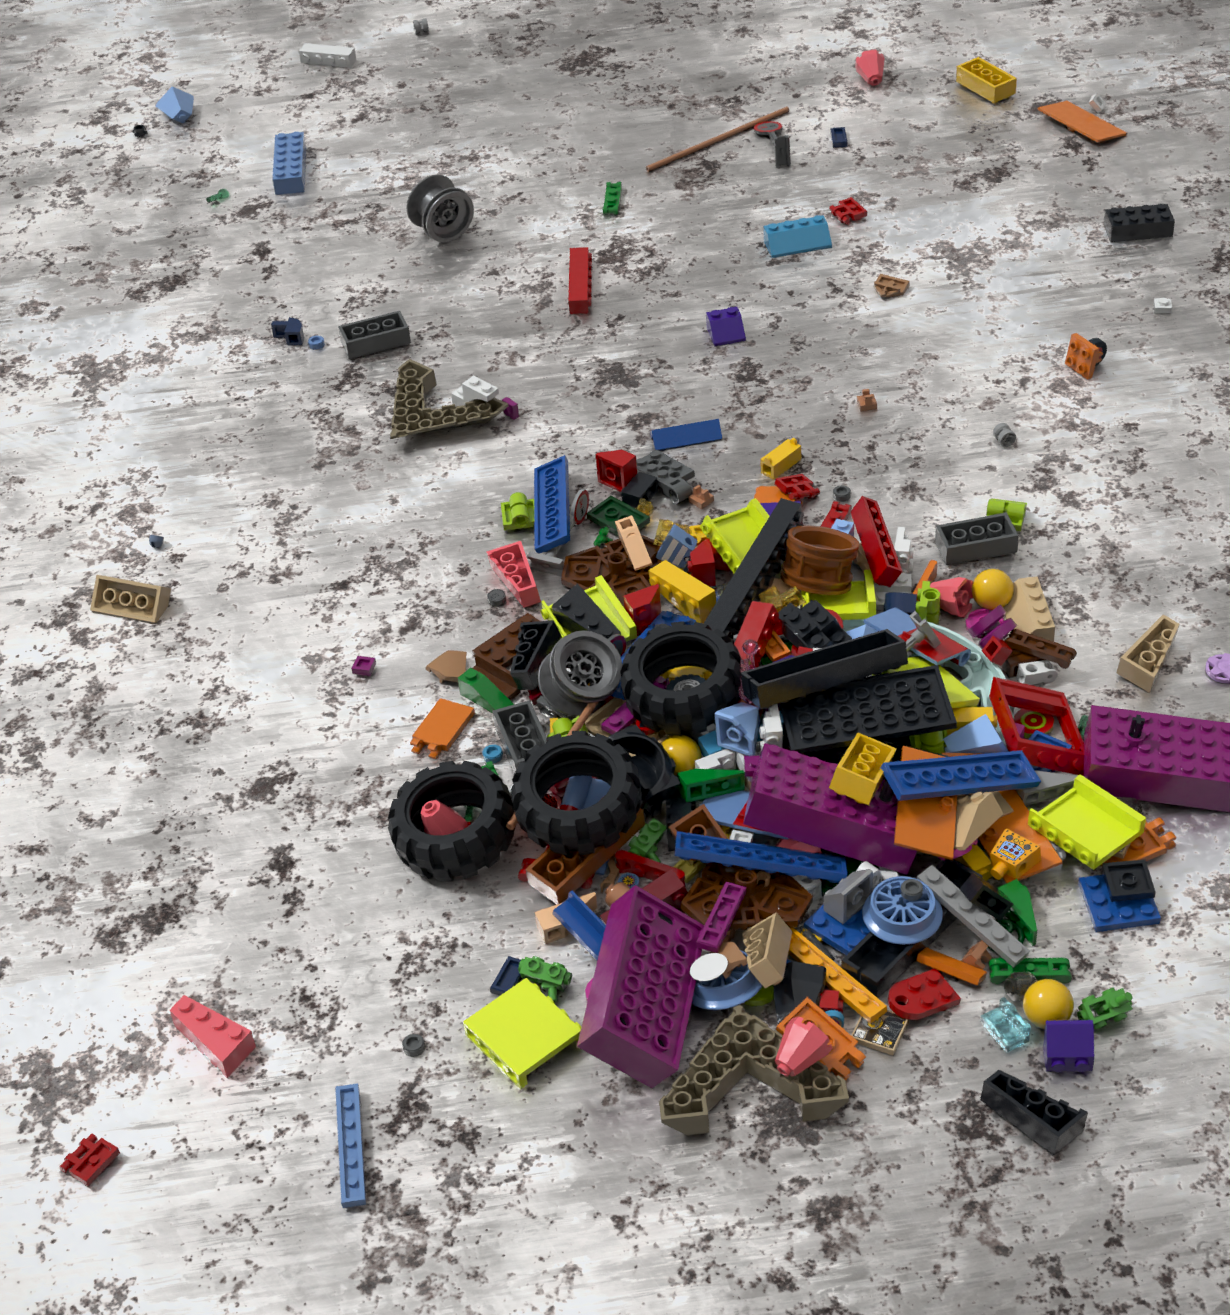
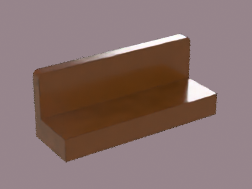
(497, 675)

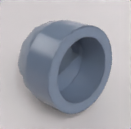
(156, 541)

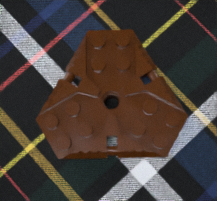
(612, 564)
(780, 896)

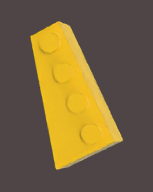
(683, 591)

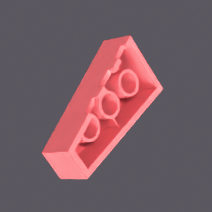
(514, 570)
(213, 1034)

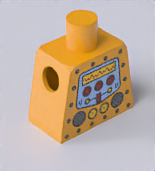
(1013, 855)

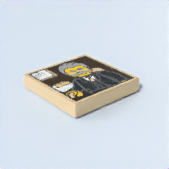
(881, 1034)

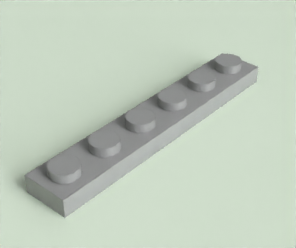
(974, 917)

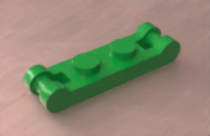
(612, 198)
(1040, 967)

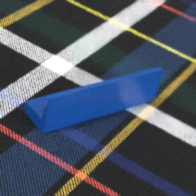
(686, 434)
(581, 923)

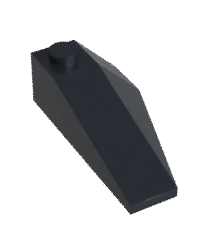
(799, 982)

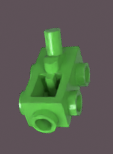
(648, 838)
(549, 976)
(1106, 1007)

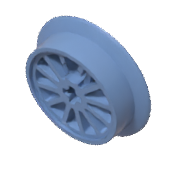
(889, 899)
(727, 992)

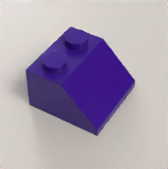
(725, 326)
(1069, 1045)

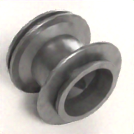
(440, 208)
(590, 660)

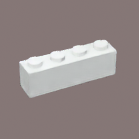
(327, 55)

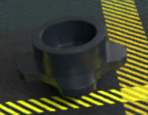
(139, 131)

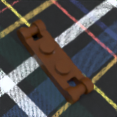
(1041, 648)

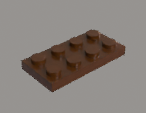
(502, 645)

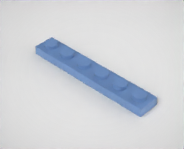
(350, 1146)

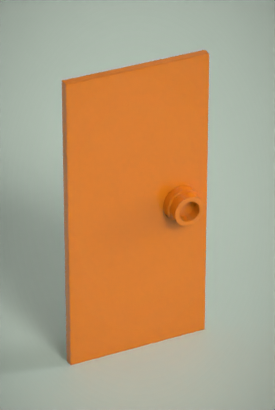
(1082, 121)
(926, 822)
(1018, 823)

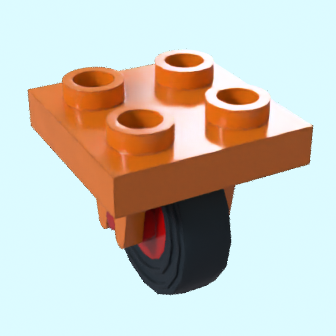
(1085, 354)

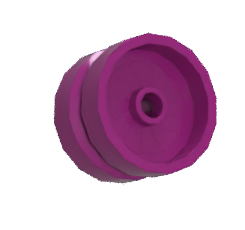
(991, 626)

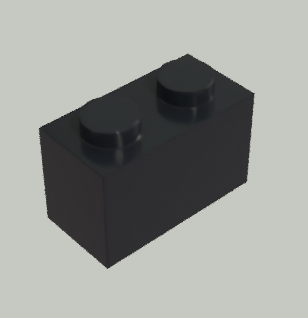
(639, 487)
(986, 896)

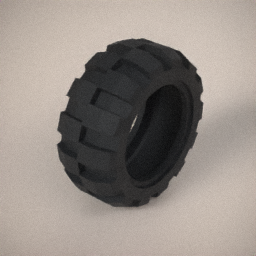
(673, 648)
(582, 828)
(458, 852)

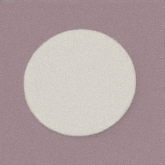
(708, 967)

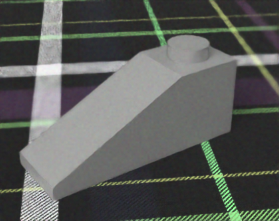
(1051, 787)

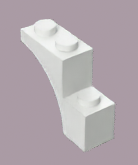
(473, 389)

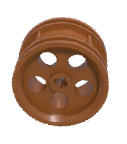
(819, 560)

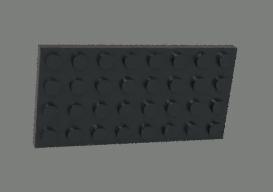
(877, 707)

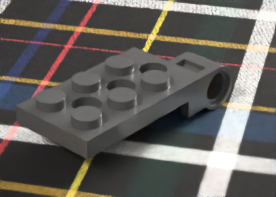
(670, 474)

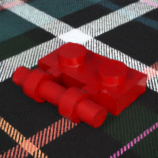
(850, 209)
(798, 485)
(93, 1163)

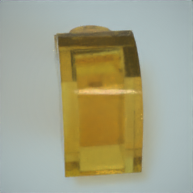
(780, 600)

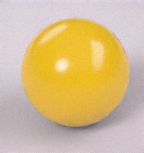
(992, 589)
(683, 752)
(1047, 1002)

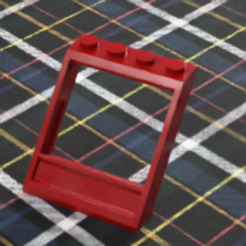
(1041, 700)

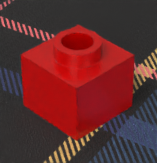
(997, 650)
(830, 1001)

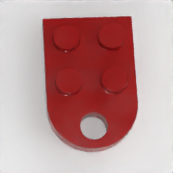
(923, 995)

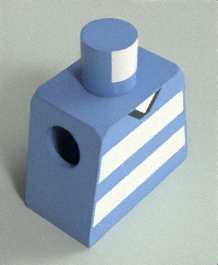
(677, 547)

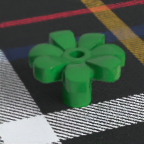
(603, 537)

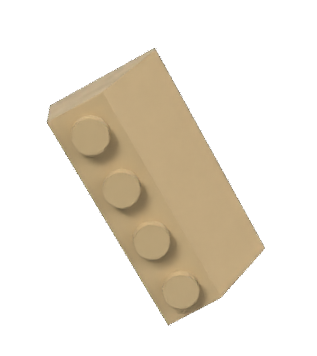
(129, 598)
(1030, 609)

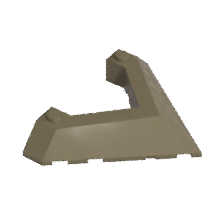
(411, 410)
(741, 1047)

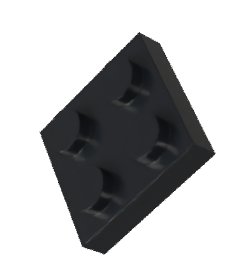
(1128, 880)

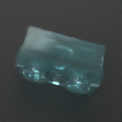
(1007, 1025)

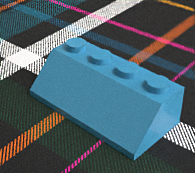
(797, 236)

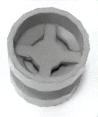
(420, 26)
(1004, 434)

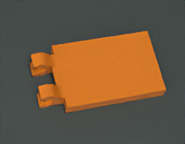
(441, 727)
(1148, 844)
(842, 1042)

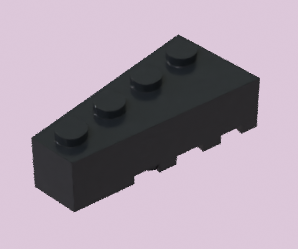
(580, 613)
(534, 645)
(675, 810)
(1031, 1111)

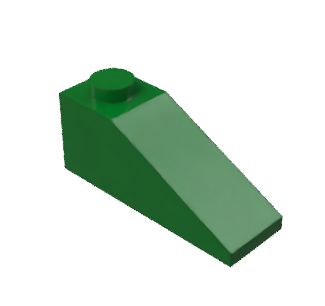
(481, 691)
(708, 783)
(1022, 909)

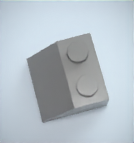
(849, 895)

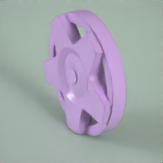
(1220, 666)

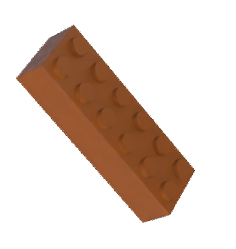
(559, 874)

